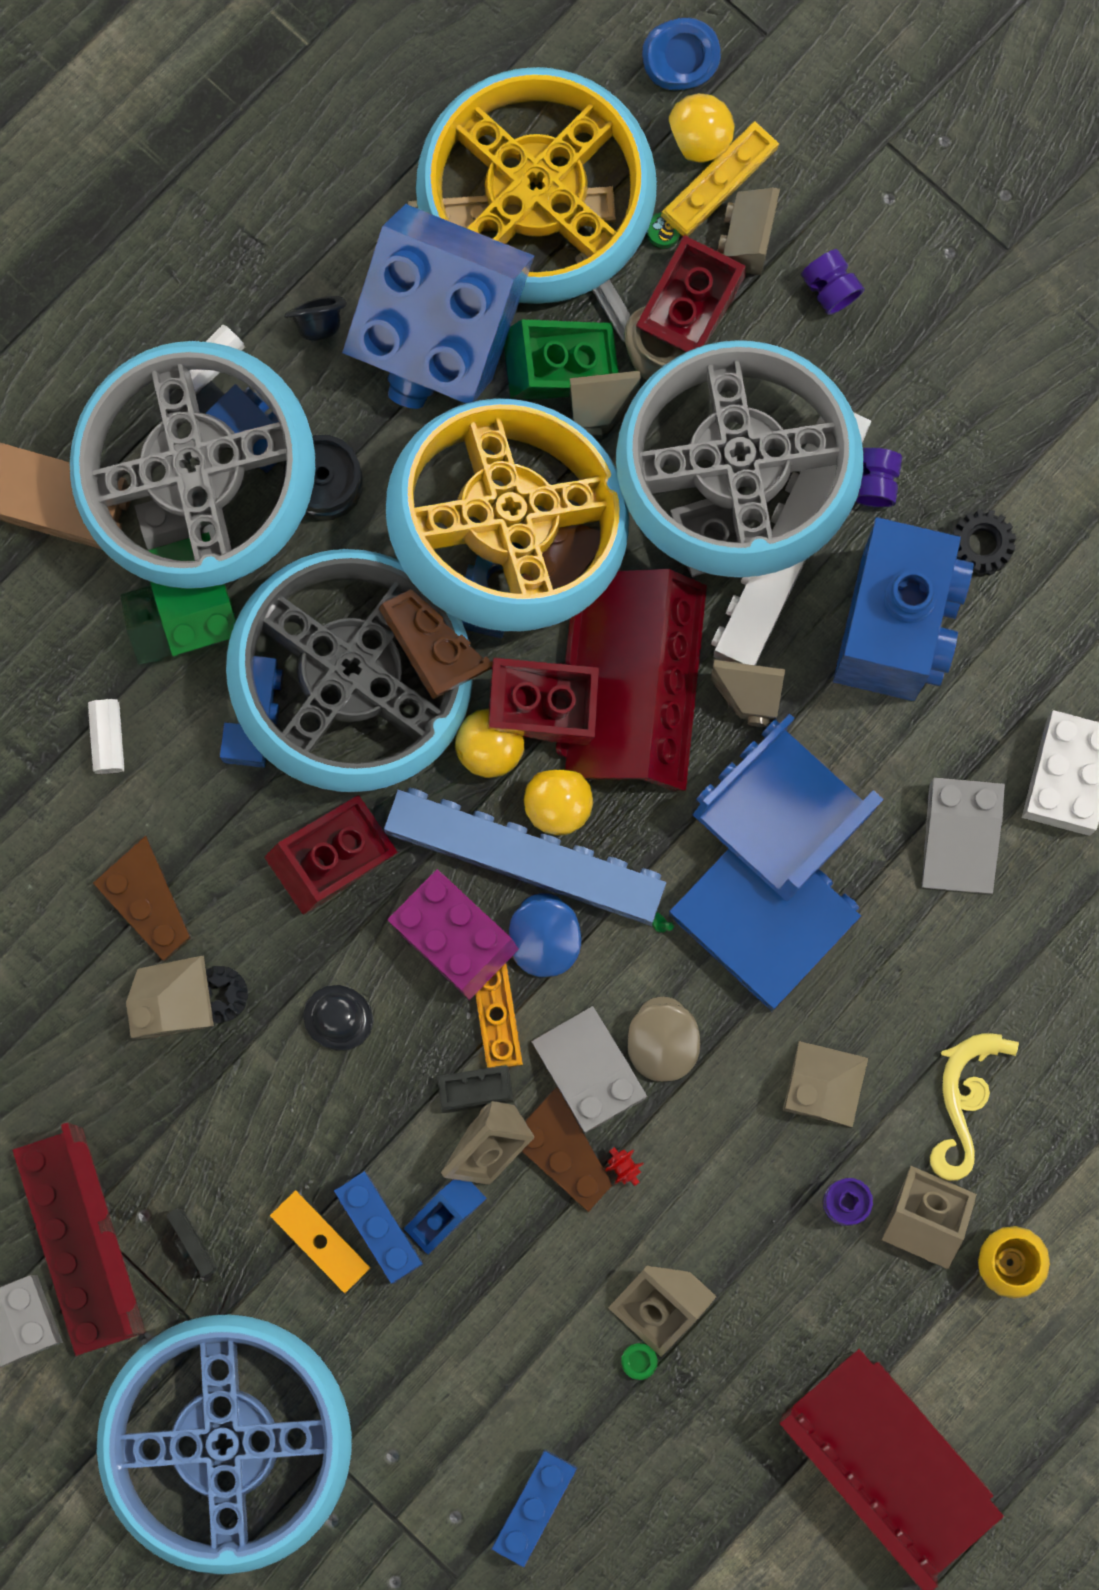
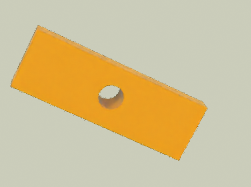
(500, 1036)
(304, 1225)

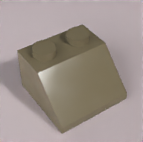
(749, 228)
(929, 1217)

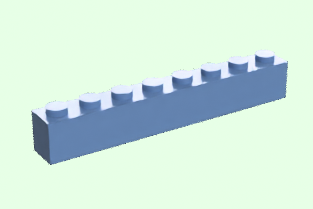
(525, 857)

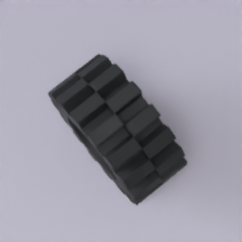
(998, 528)

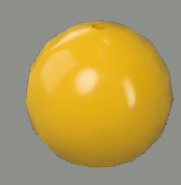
(702, 127)
(486, 750)
(558, 801)
(1029, 1260)

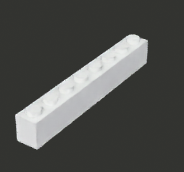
(765, 595)

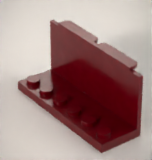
(648, 653)
(79, 1240)
(892, 1467)

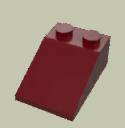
(691, 296)
(544, 700)
(330, 854)

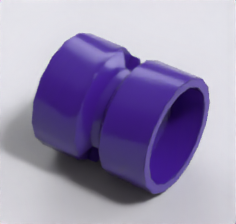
(830, 278)
(878, 477)
(847, 1202)

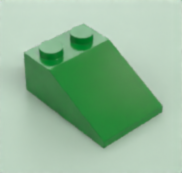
(548, 353)
(192, 615)

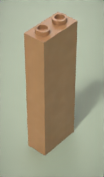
(40, 495)

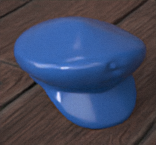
(681, 54)
(545, 935)

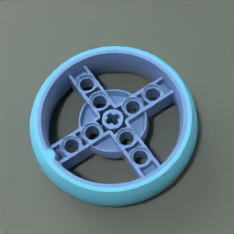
(229, 1546)

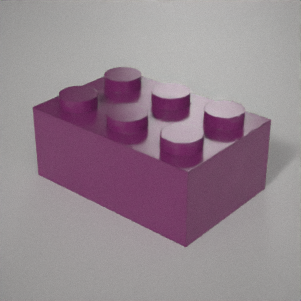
(453, 934)

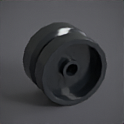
(342, 488)

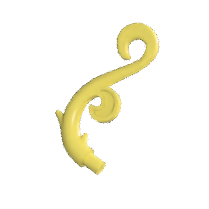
(959, 1056)

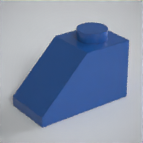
(444, 1214)

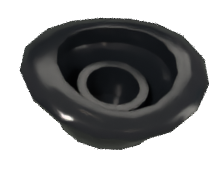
(318, 317)
(338, 1017)

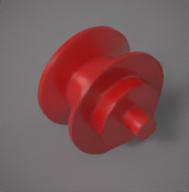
(624, 1166)

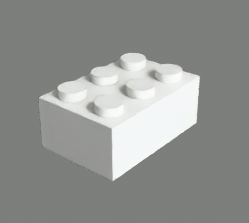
(1066, 775)

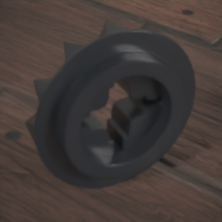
(236, 993)

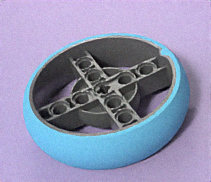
(290, 750)

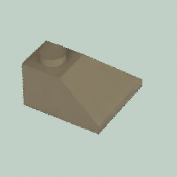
(602, 400)
(750, 690)
(169, 999)
(825, 1084)
(489, 1144)
(662, 1305)

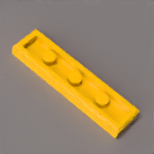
(720, 179)

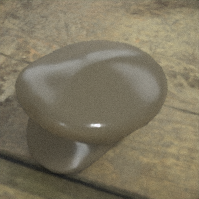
(646, 351)
(663, 1040)

